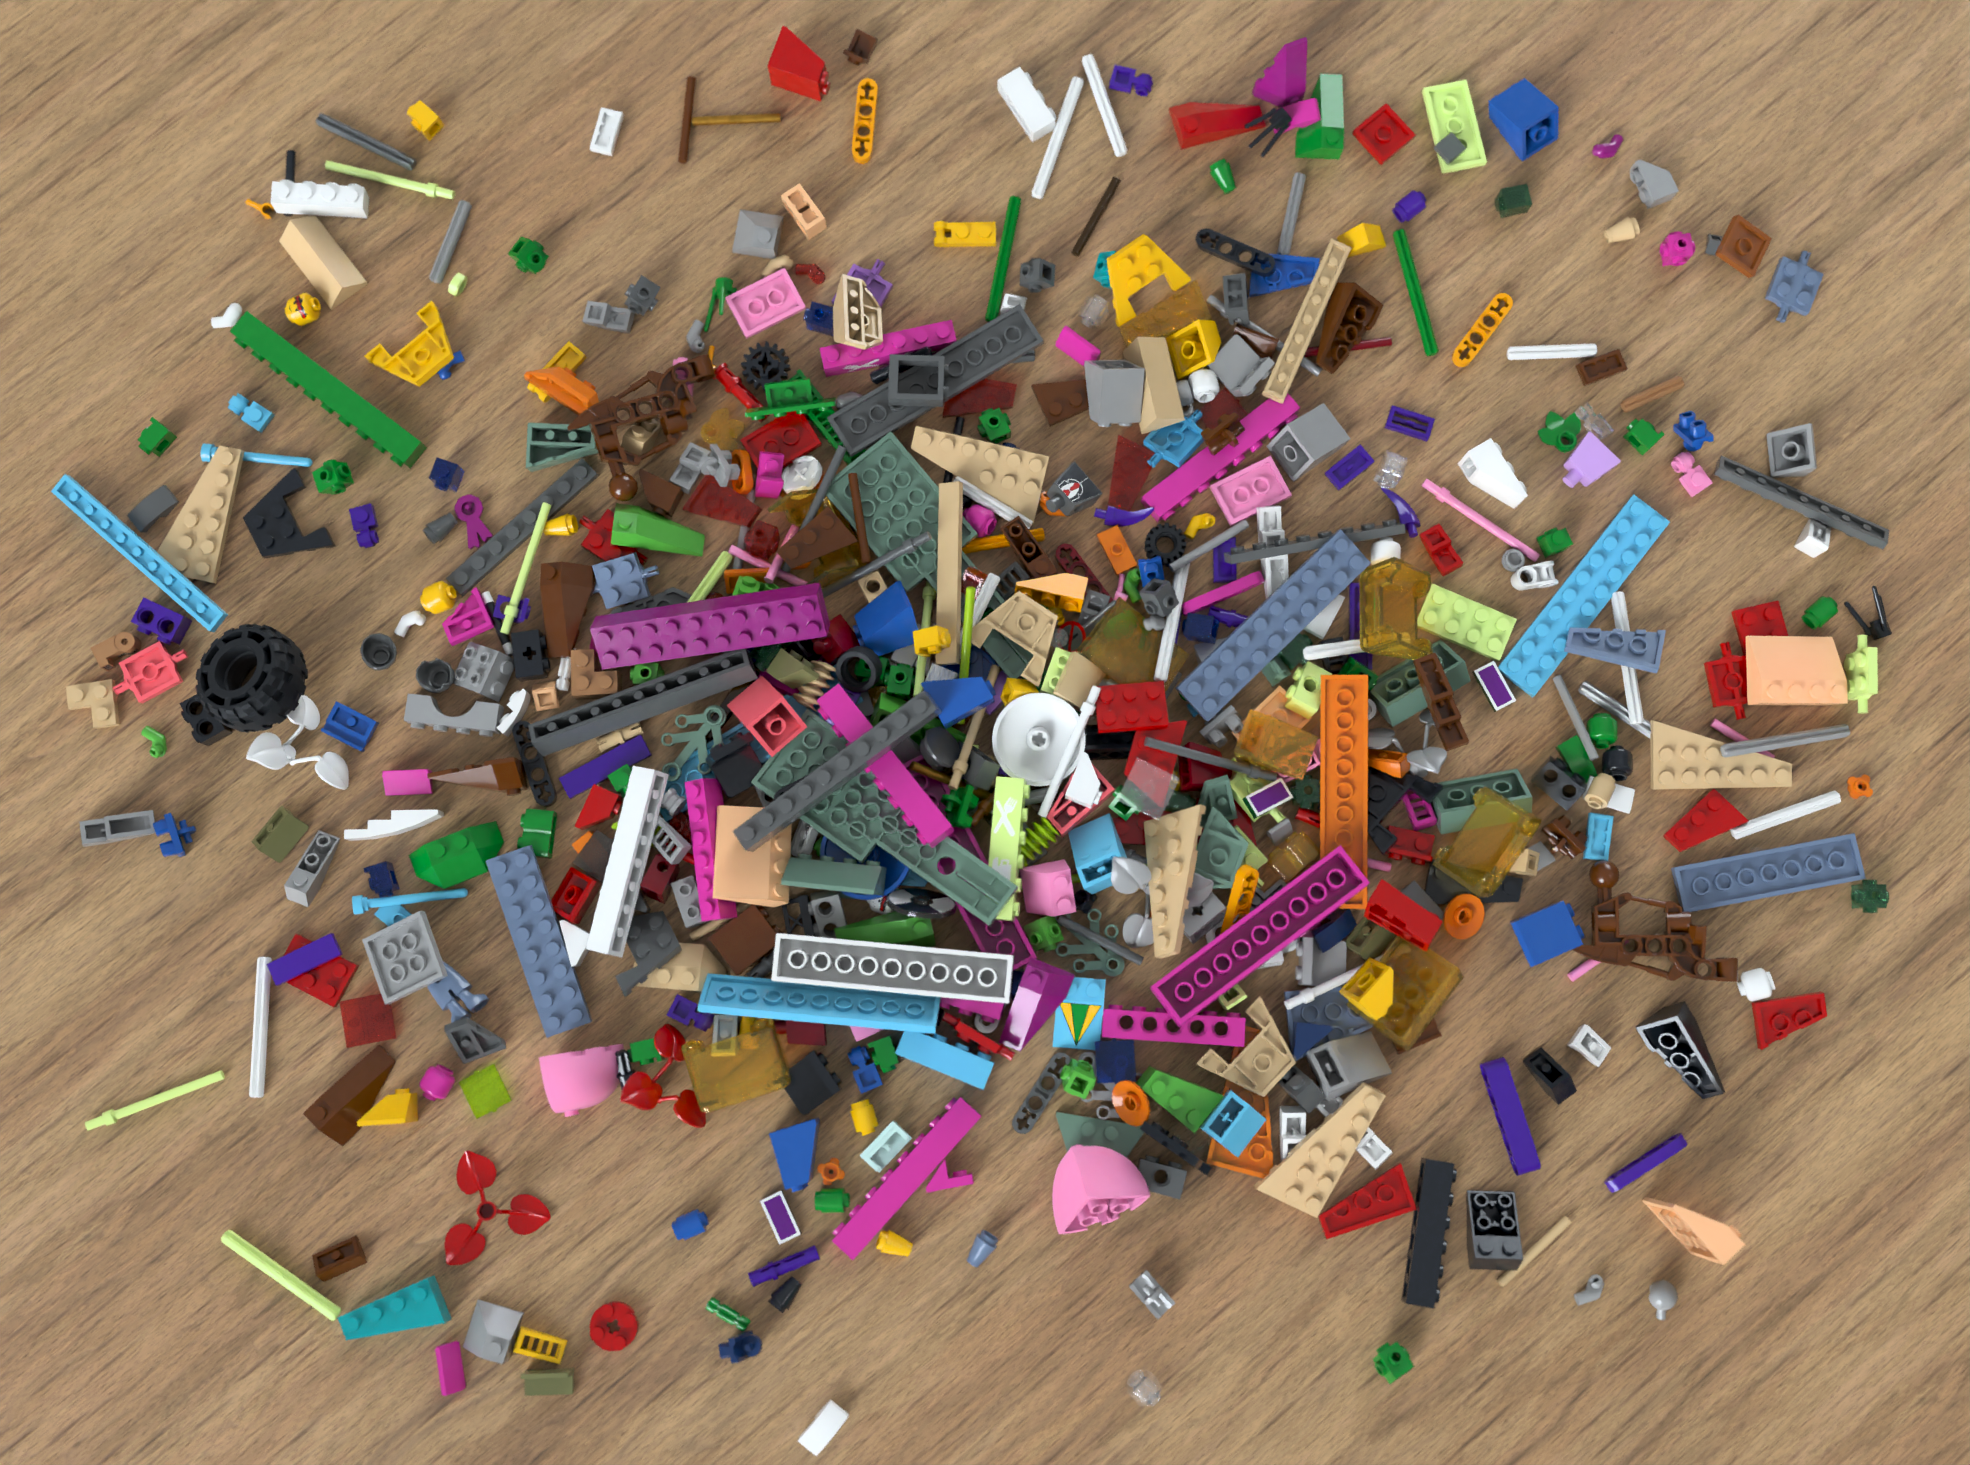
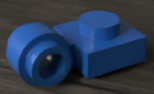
(866, 1076)

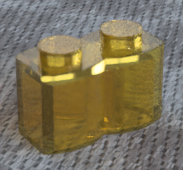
(1293, 857)

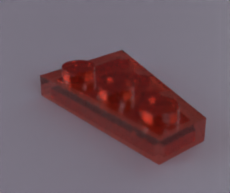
(981, 397)
(1128, 473)
(721, 504)

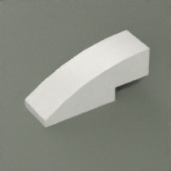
(1292, 1128)

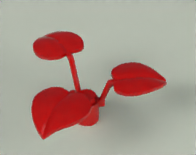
(646, 1093)
(525, 1217)

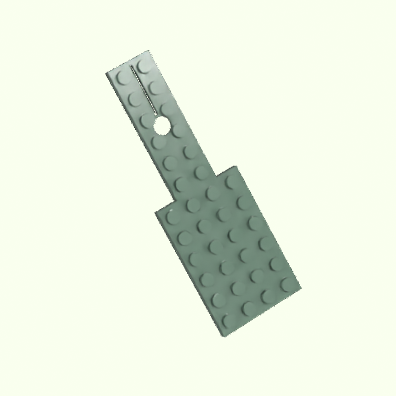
(900, 505)
(862, 817)

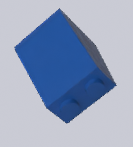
(1525, 118)
(886, 621)
(959, 697)
(1547, 932)
(796, 1153)

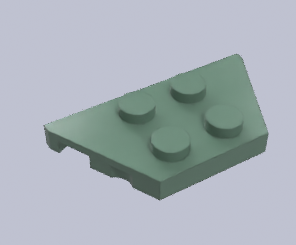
(1220, 851)
(1098, 1132)

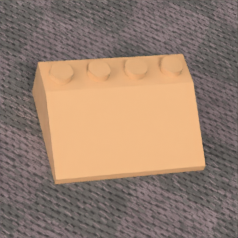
(1794, 671)
(749, 875)
(1698, 1233)

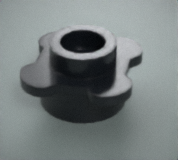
(1084, 901)

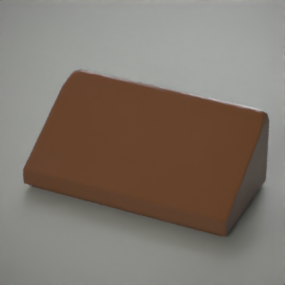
(339, 1259)

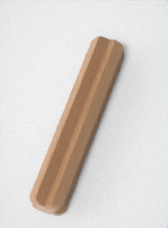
(1652, 394)

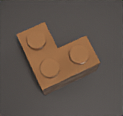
(586, 678)

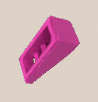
(1424, 823)

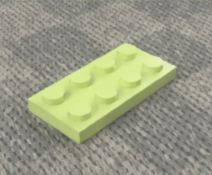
(1449, 111)
(1465, 622)

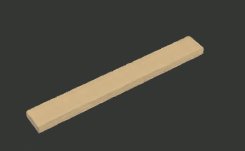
(1306, 321)
(949, 568)

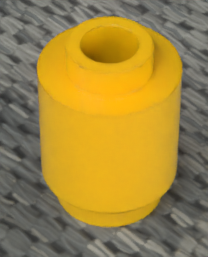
(864, 1117)

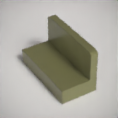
(280, 834)
(1369, 939)
(549, 1381)

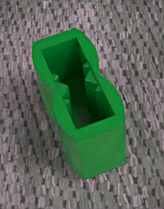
(538, 831)

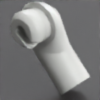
(229, 318)

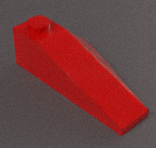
(1208, 122)

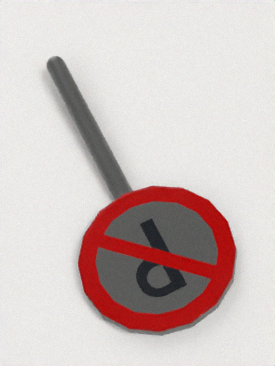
(1077, 632)

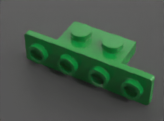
(789, 397)

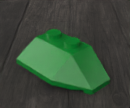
(458, 855)

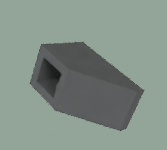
(1301, 1089)

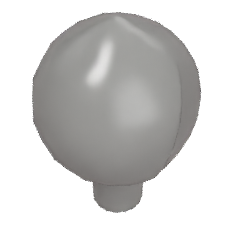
(1662, 1297)

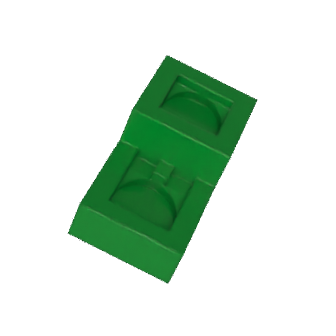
(1576, 757)

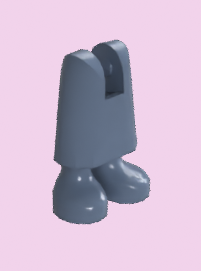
(451, 990)

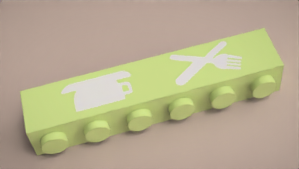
(1008, 836)

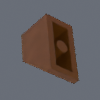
(660, 493)

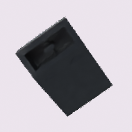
(1493, 1231)

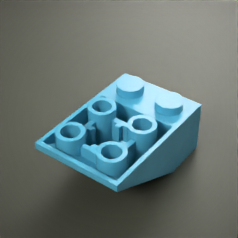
(1093, 851)

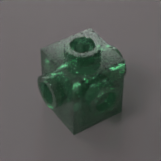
(765, 655)
(1300, 797)
(1869, 896)

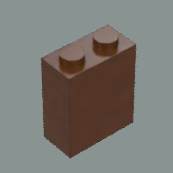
(746, 939)

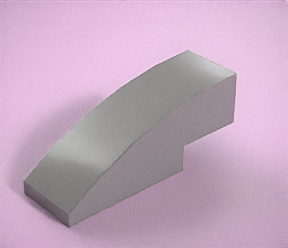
(117, 828)

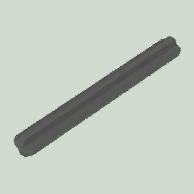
(366, 141)

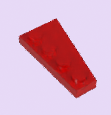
(1374, 1202)

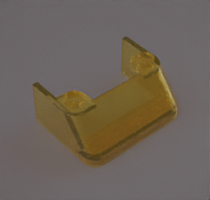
(835, 564)

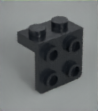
(734, 764)
(812, 1082)

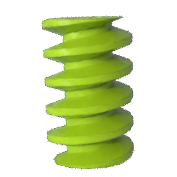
(1038, 838)

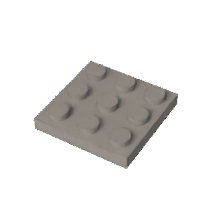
(404, 957)

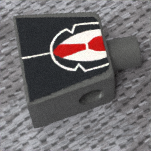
(1072, 492)

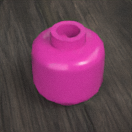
(980, 519)
(437, 1082)

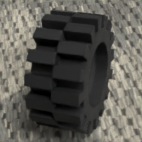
(1165, 531)

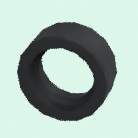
(870, 658)

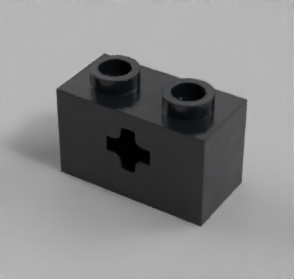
(522, 645)

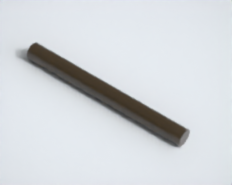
(1095, 216)

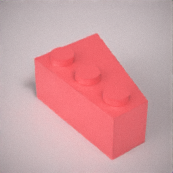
(1068, 814)

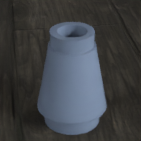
(982, 1247)

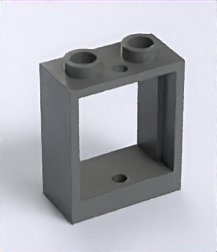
(906, 399)

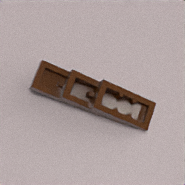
(1440, 701)

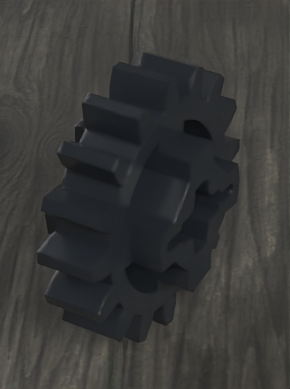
(758, 364)

